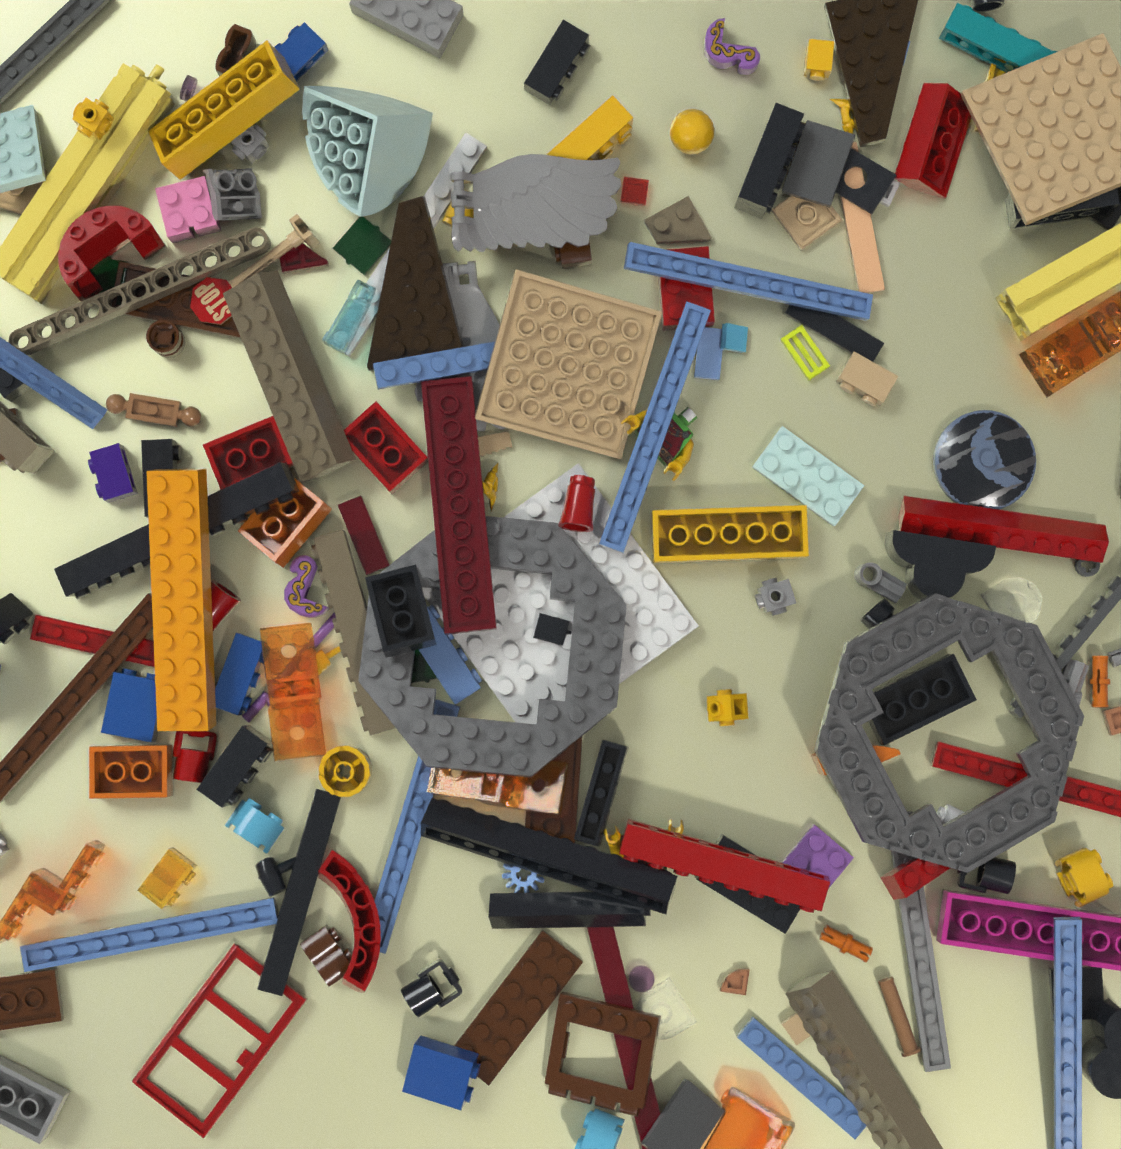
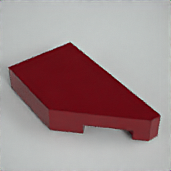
(301, 259)

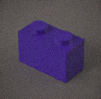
(112, 473)

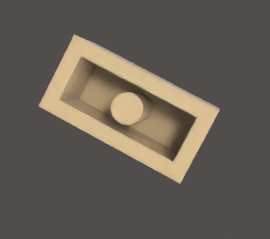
(866, 379)

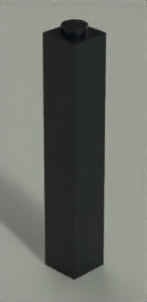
(562, 910)

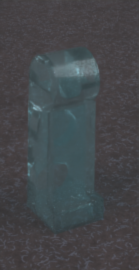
(350, 317)

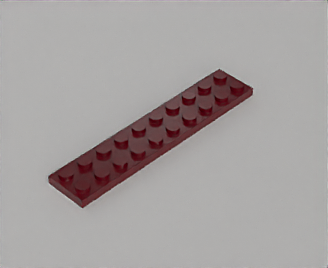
(458, 505)

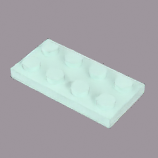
(20, 149)
(808, 476)

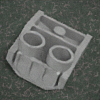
(233, 194)

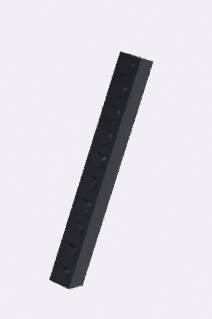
(133, 550)
(549, 855)

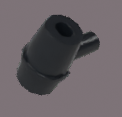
(271, 874)

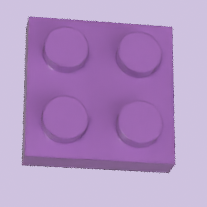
(819, 854)

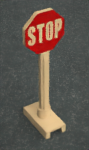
(208, 297)

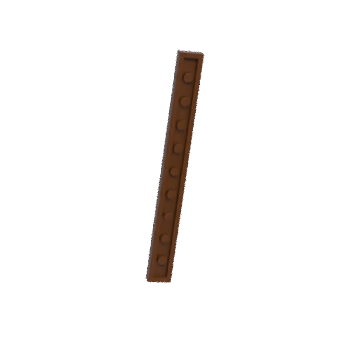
(76, 696)

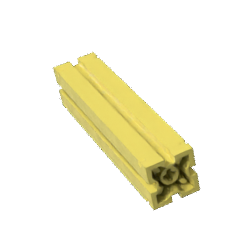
(83, 179)
(1064, 284)

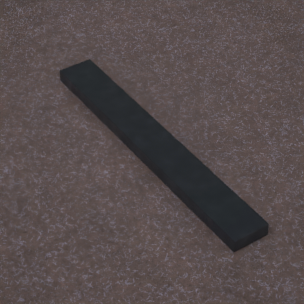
(298, 893)

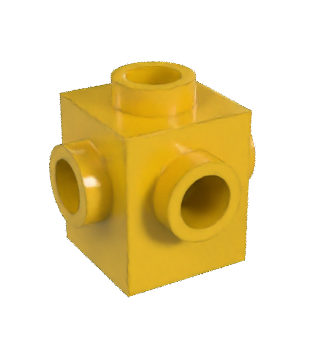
(98, 124)
(722, 708)

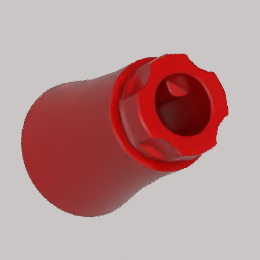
(578, 505)
(222, 602)

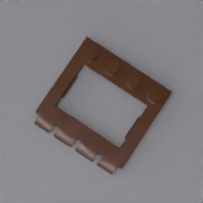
(612, 1019)

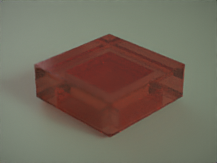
(634, 191)

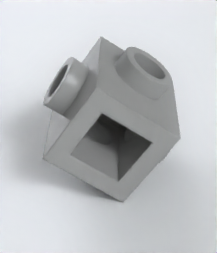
(255, 148)
(781, 589)

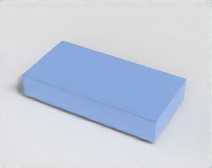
(709, 355)

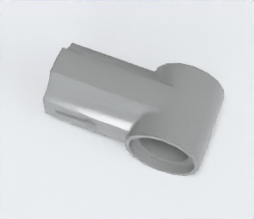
(881, 583)
(1075, 674)

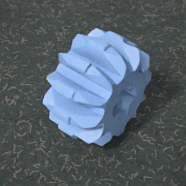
(521, 882)

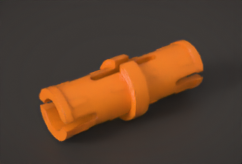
(1100, 681)
(846, 943)

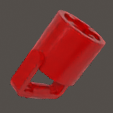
(190, 763)

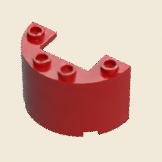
(98, 236)

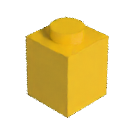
(818, 59)

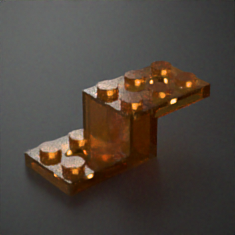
(1076, 346)
(292, 692)
(505, 790)
(50, 891)

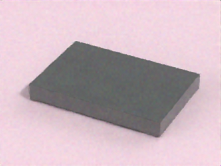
(818, 163)
(684, 1120)

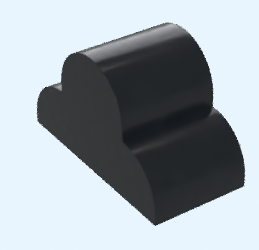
(936, 562)
(1103, 1052)

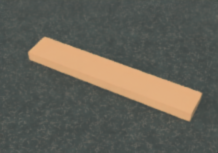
(861, 238)

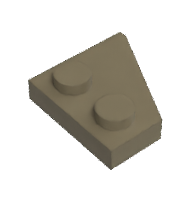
(677, 224)

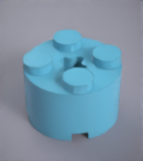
(255, 825)
(601, 1131)

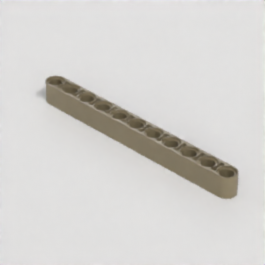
(127, 291)

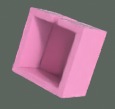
(187, 206)

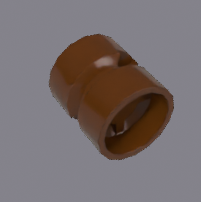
(165, 338)

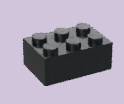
(400, 611)
(236, 766)

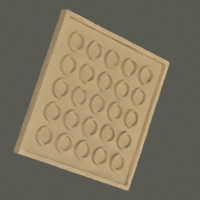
(1054, 127)
(567, 364)

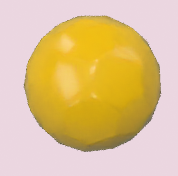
(692, 131)

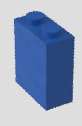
(131, 706)
(441, 1073)

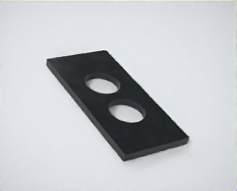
(876, 186)

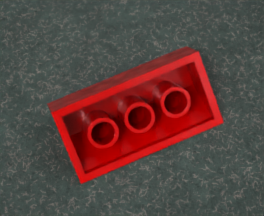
(934, 140)

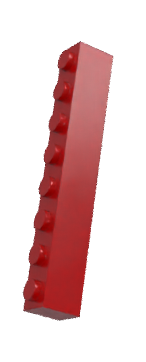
(1004, 529)
(724, 865)

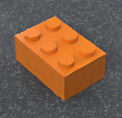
(286, 525)
(130, 771)

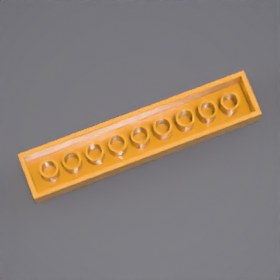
(181, 599)

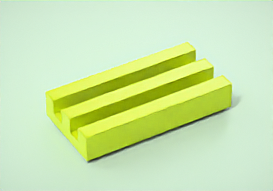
(792, 335)

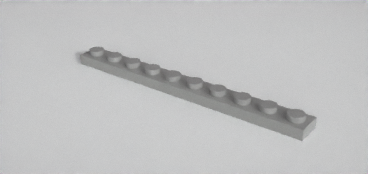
(923, 976)

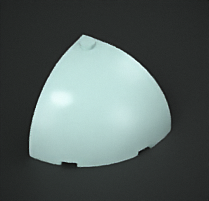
(364, 144)

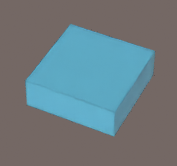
(734, 338)

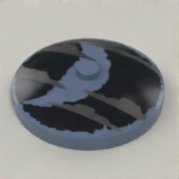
(984, 460)

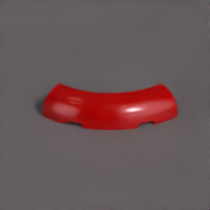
(364, 917)

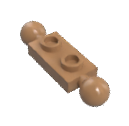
(153, 410)

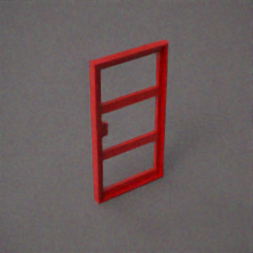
(247, 1059)

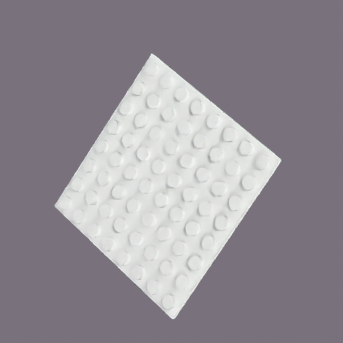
(532, 669)

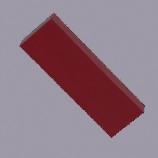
(363, 535)

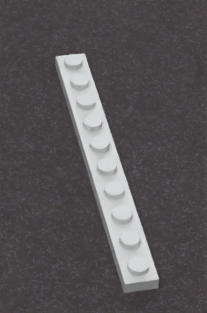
(438, 199)

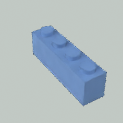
(449, 663)

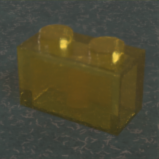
(167, 878)

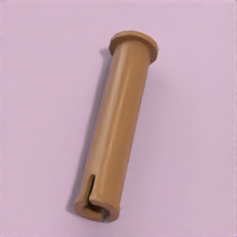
(898, 1017)

